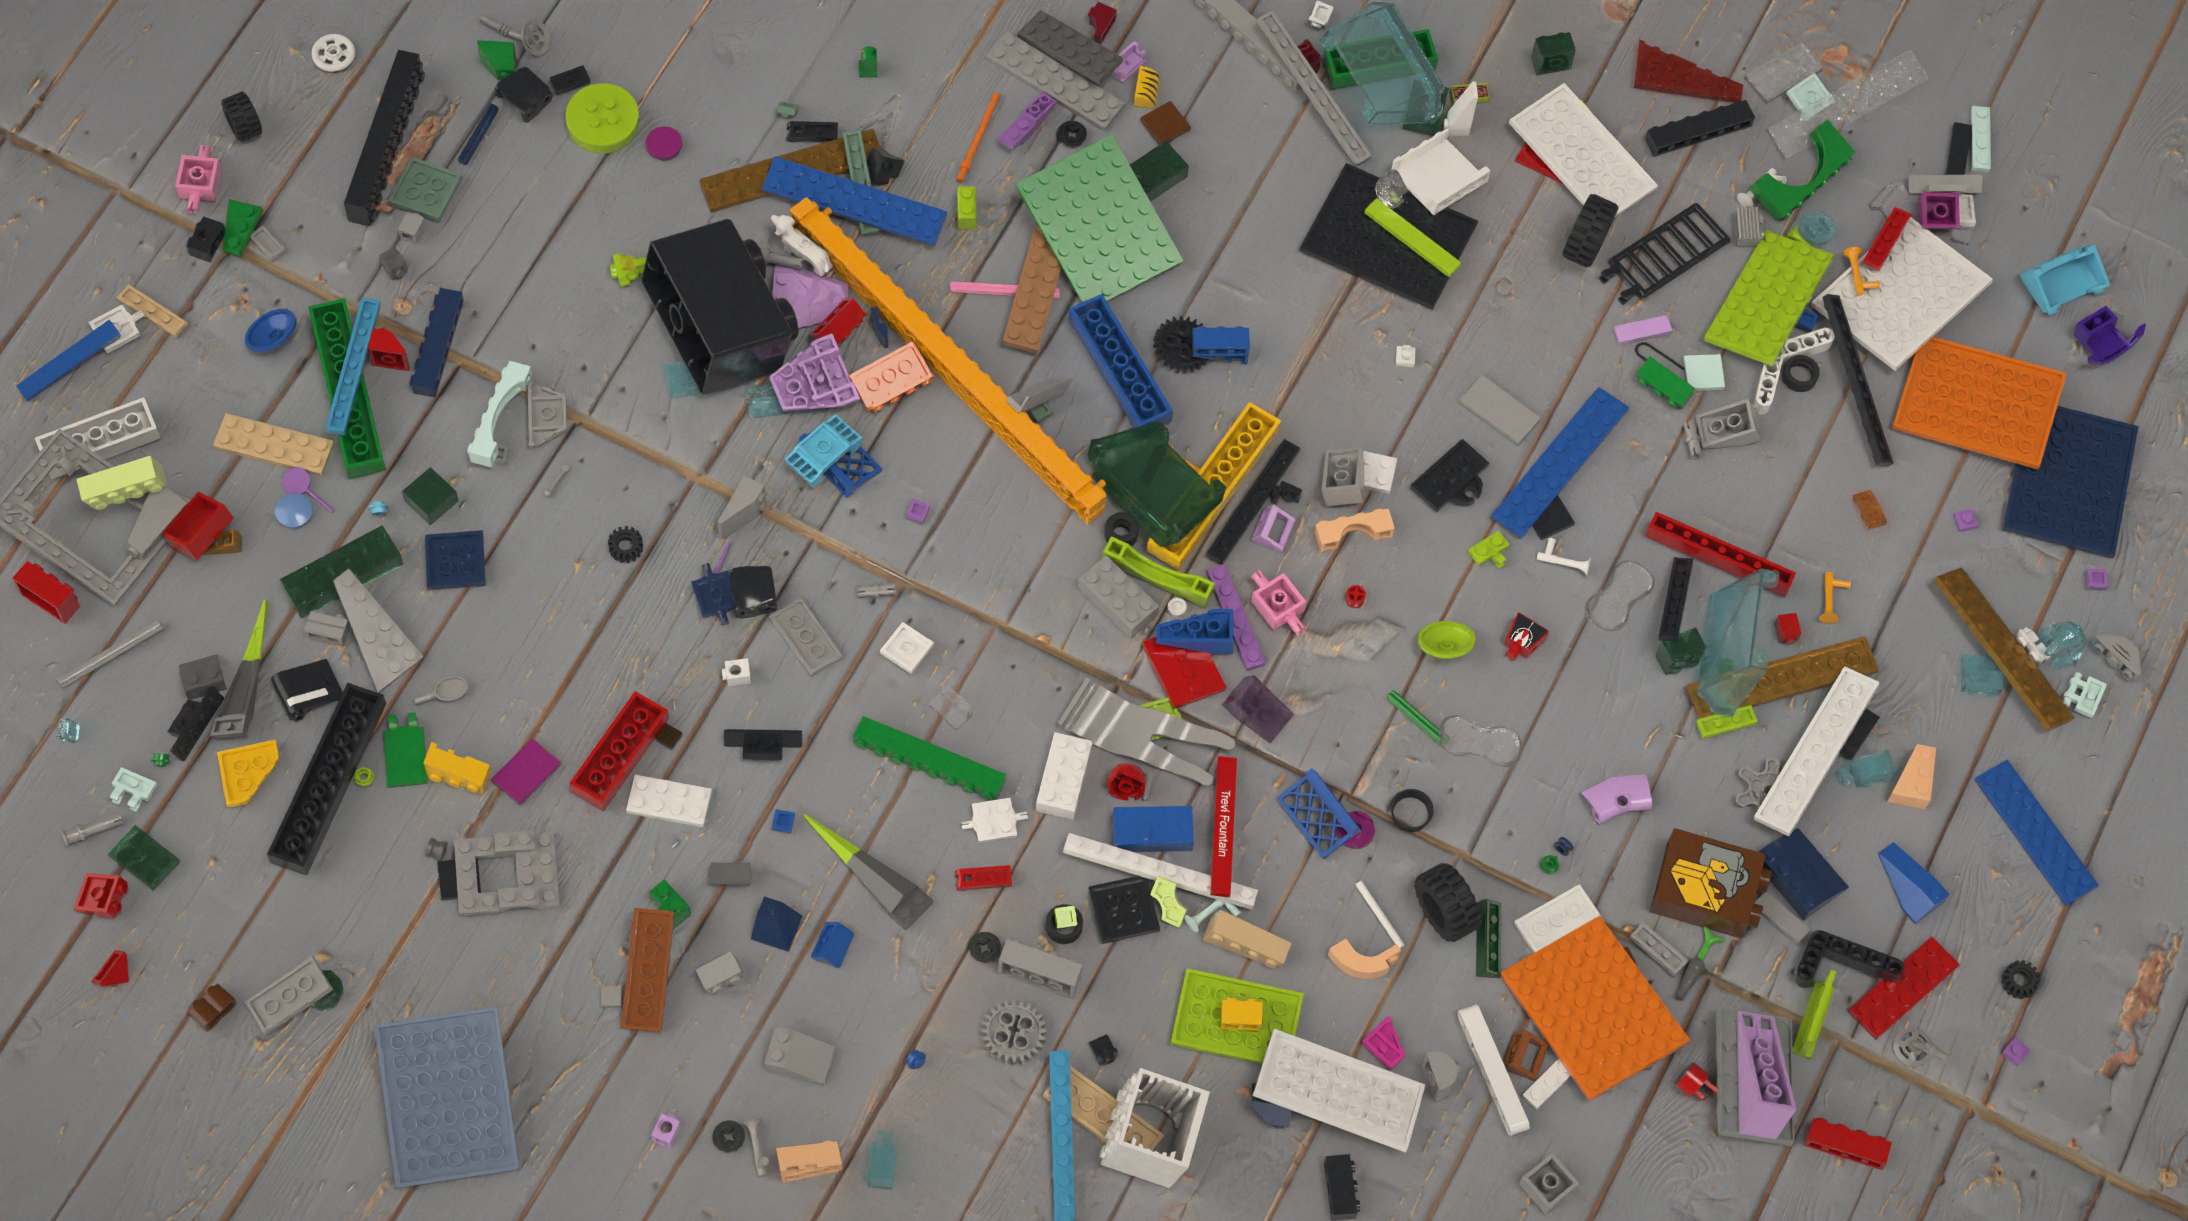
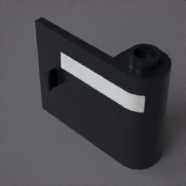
(306, 688)

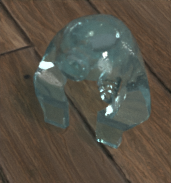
(2068, 636)

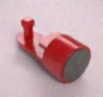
(1692, 1079)

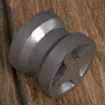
(436, 849)

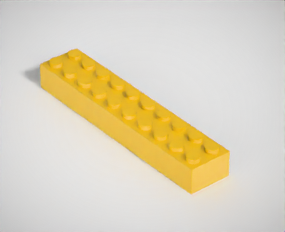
(1230, 465)

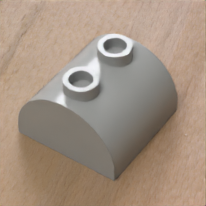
(1440, 1073)

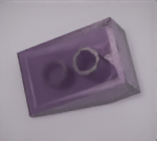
(1258, 708)

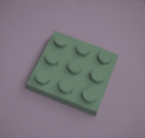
(425, 189)

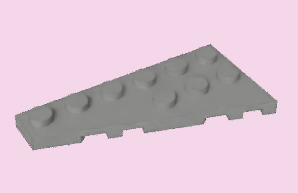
(380, 640)

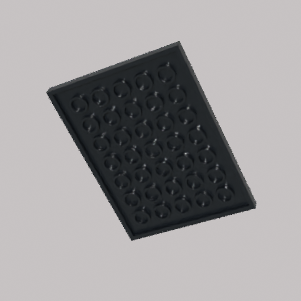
(1362, 247)

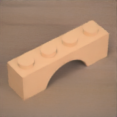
(1376, 524)

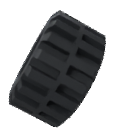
(241, 116)

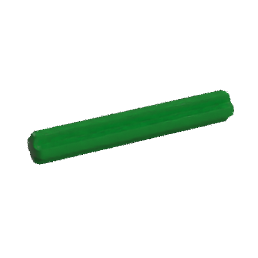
(1414, 715)

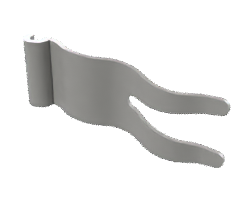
(1128, 730)

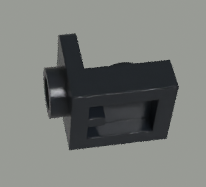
(1288, 491)
(1103, 1050)

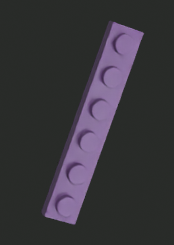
(1242, 630)

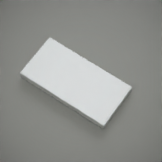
(1556, 918)

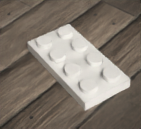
(669, 800)

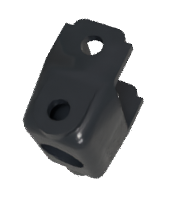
(525, 92)
(753, 590)

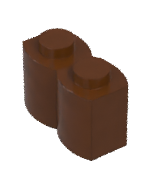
(212, 1007)

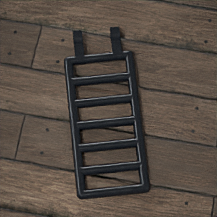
(1636, 288)

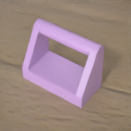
(1264, 525)

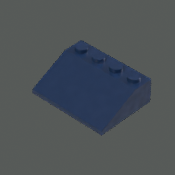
(1802, 873)

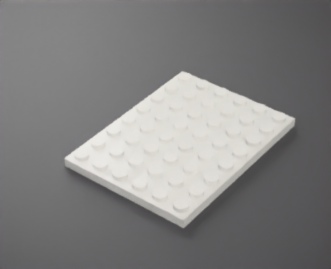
(1918, 294)

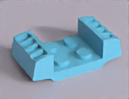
(823, 449)

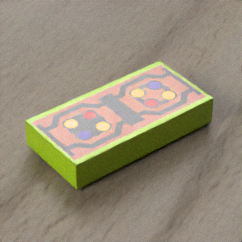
(1482, 90)

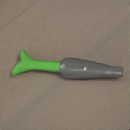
(1697, 964)

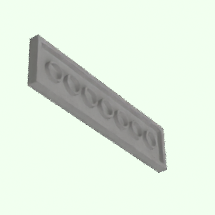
(1055, 80)

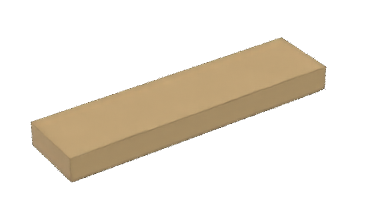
(152, 311)

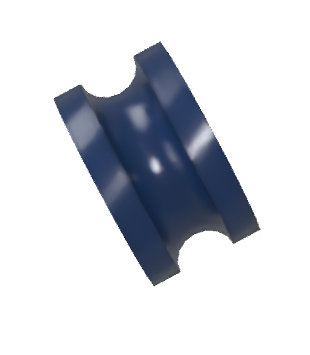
(1563, 846)

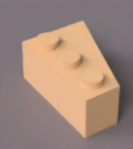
(1916, 780)

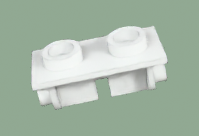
(2027, 640)

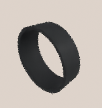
(1412, 793)

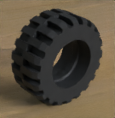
(1590, 230)
(1448, 902)

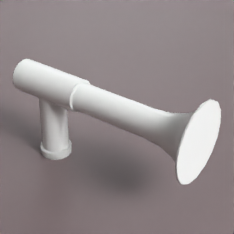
(1746, 199)
(1548, 557)

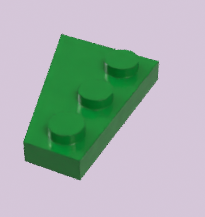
(239, 226)

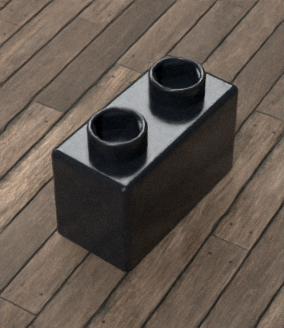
(718, 305)

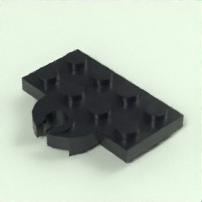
(1452, 477)

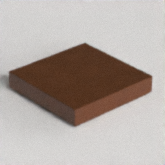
(1165, 123)

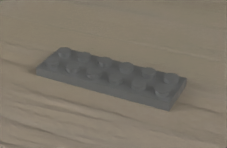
(1070, 47)

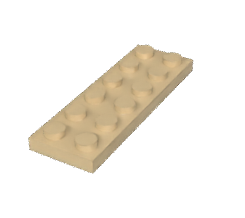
(273, 444)
(1093, 1110)

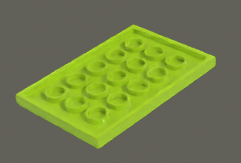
(1199, 1016)

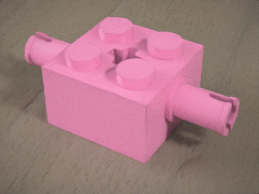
(198, 178)
(1278, 602)

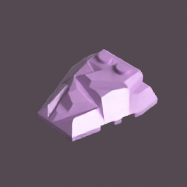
(808, 293)
(815, 379)

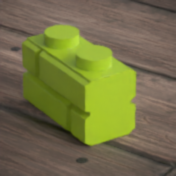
(966, 207)

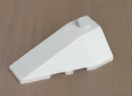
(1462, 112)

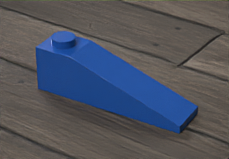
(1203, 633)
(1915, 887)

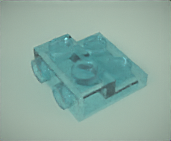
(679, 380)
(1980, 676)

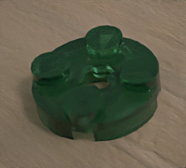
(332, 998)

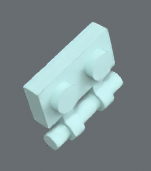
(2090, 696)

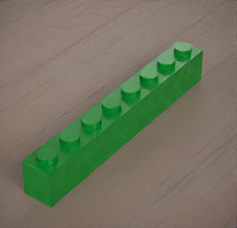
(929, 759)

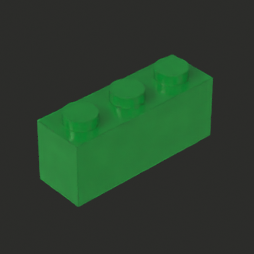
(1665, 383)

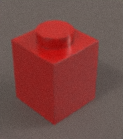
(1788, 628)

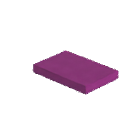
(526, 771)

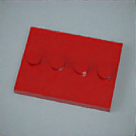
(1184, 673)

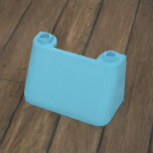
(2065, 278)

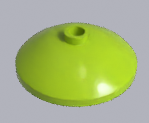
(1446, 639)

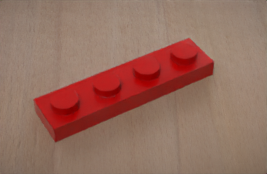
(1887, 238)

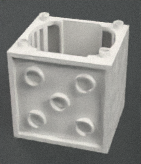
(1185, 1107)

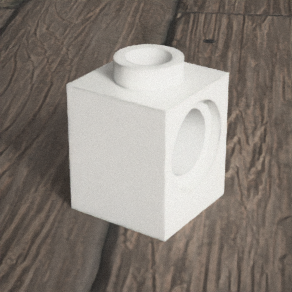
(737, 665)

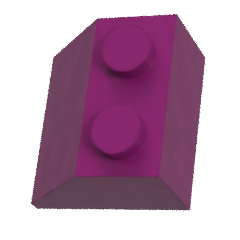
(1939, 210)

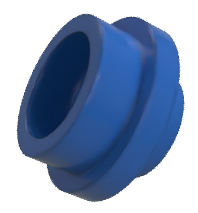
(916, 1059)

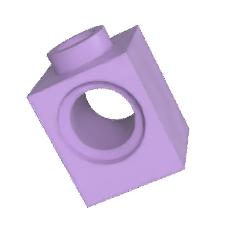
(662, 1138)

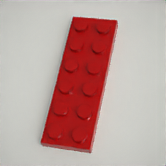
(1891, 1000)

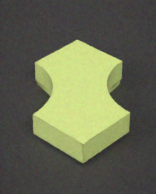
(1172, 910)

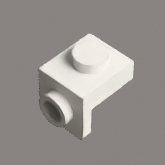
(1321, 15)

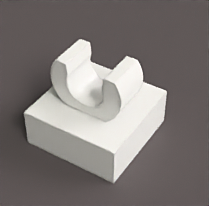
(1405, 356)

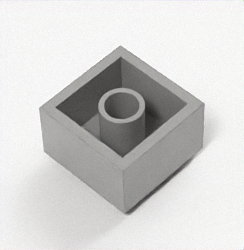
(1549, 1183)

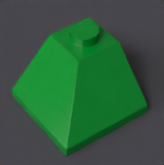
(498, 57)

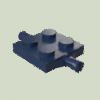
(714, 594)

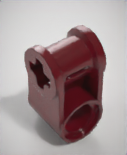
(1310, 55)

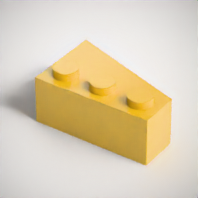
(456, 770)

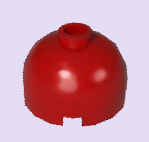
(1126, 781)

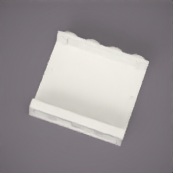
(1438, 173)

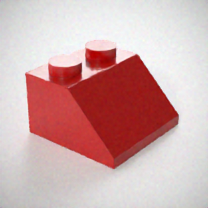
(387, 351)

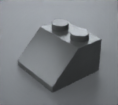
(201, 675)

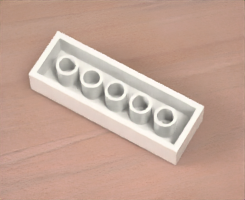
(110, 431)

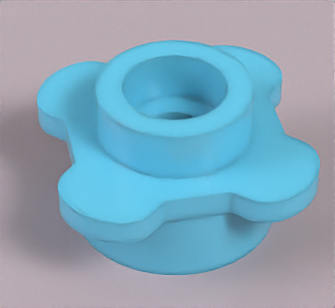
(378, 508)

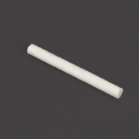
(1379, 913)

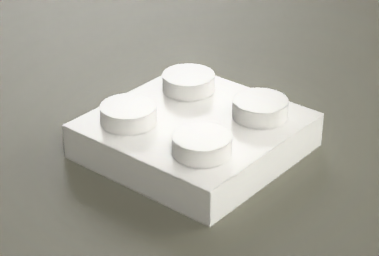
(1378, 472)
(906, 648)

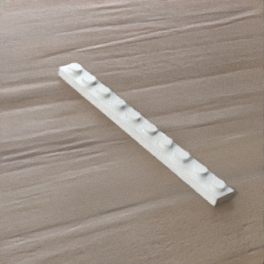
(1151, 868)

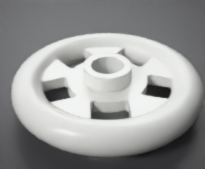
(321, 44)

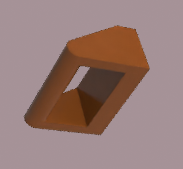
(1517, 1051)

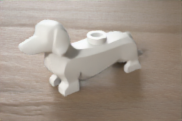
(800, 245)

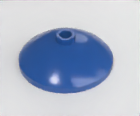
(271, 330)

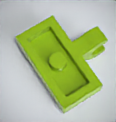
(1490, 549)

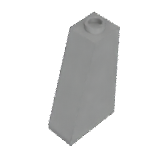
(153, 519)

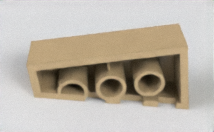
(1245, 939)

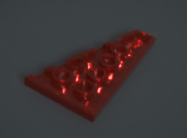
(1679, 76)

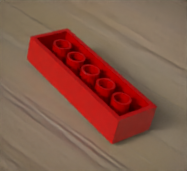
(619, 751)

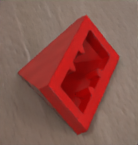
(113, 971)

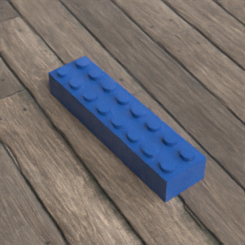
(1119, 362)

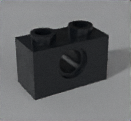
(206, 248)

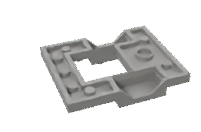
(534, 868)

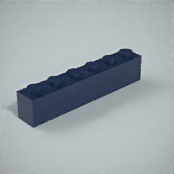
(437, 342)

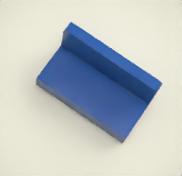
(832, 943)

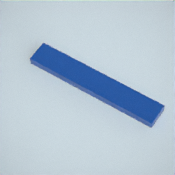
(68, 360)

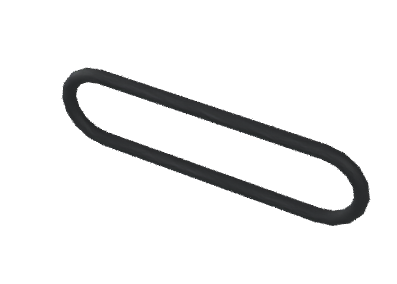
(1647, 344)

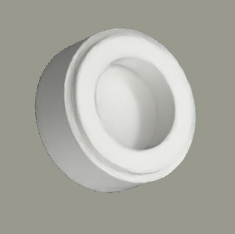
(1177, 607)

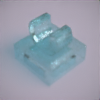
(68, 730)

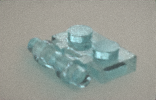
(763, 406)

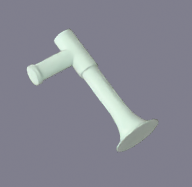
(1194, 921)

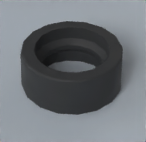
(1807, 362)
(1062, 938)

